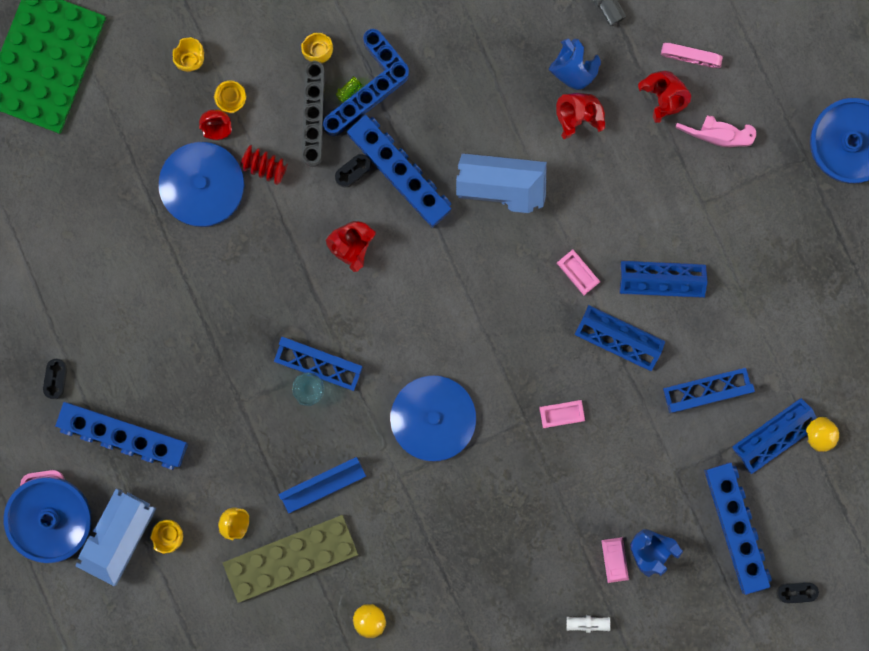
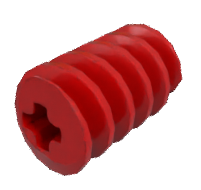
(263, 165)

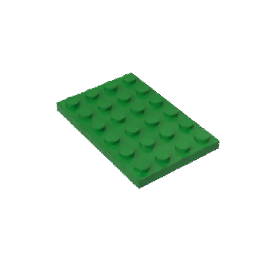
(46, 60)

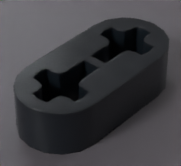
(349, 166)
(60, 379)
(798, 598)

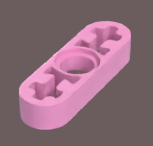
(691, 55)

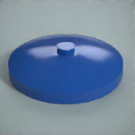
(842, 140)
(201, 184)
(433, 418)
(47, 519)

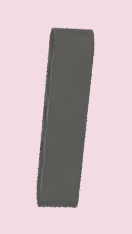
(311, 104)

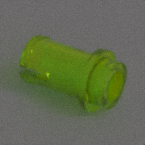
(348, 89)

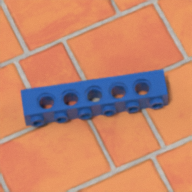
(367, 126)
(67, 422)
(762, 577)

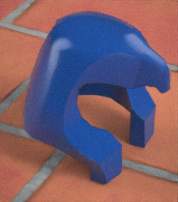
(572, 70)
(652, 551)

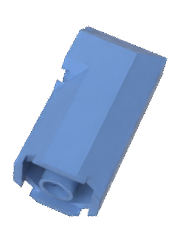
(502, 180)
(116, 537)

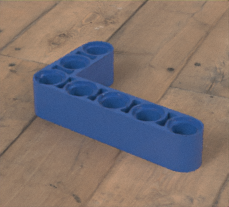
(371, 88)

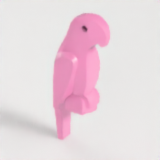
(721, 133)

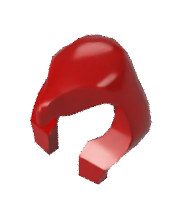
(671, 93)
(579, 107)
(350, 243)

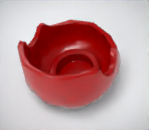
(215, 124)

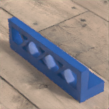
(663, 282)
(622, 334)
(319, 355)
(706, 399)
(774, 433)
(322, 485)

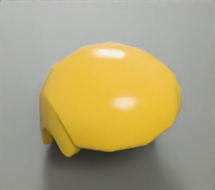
(317, 47)
(188, 54)
(230, 96)
(822, 434)
(233, 523)
(166, 536)
(369, 621)

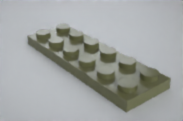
(290, 558)

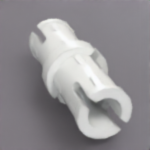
(588, 623)

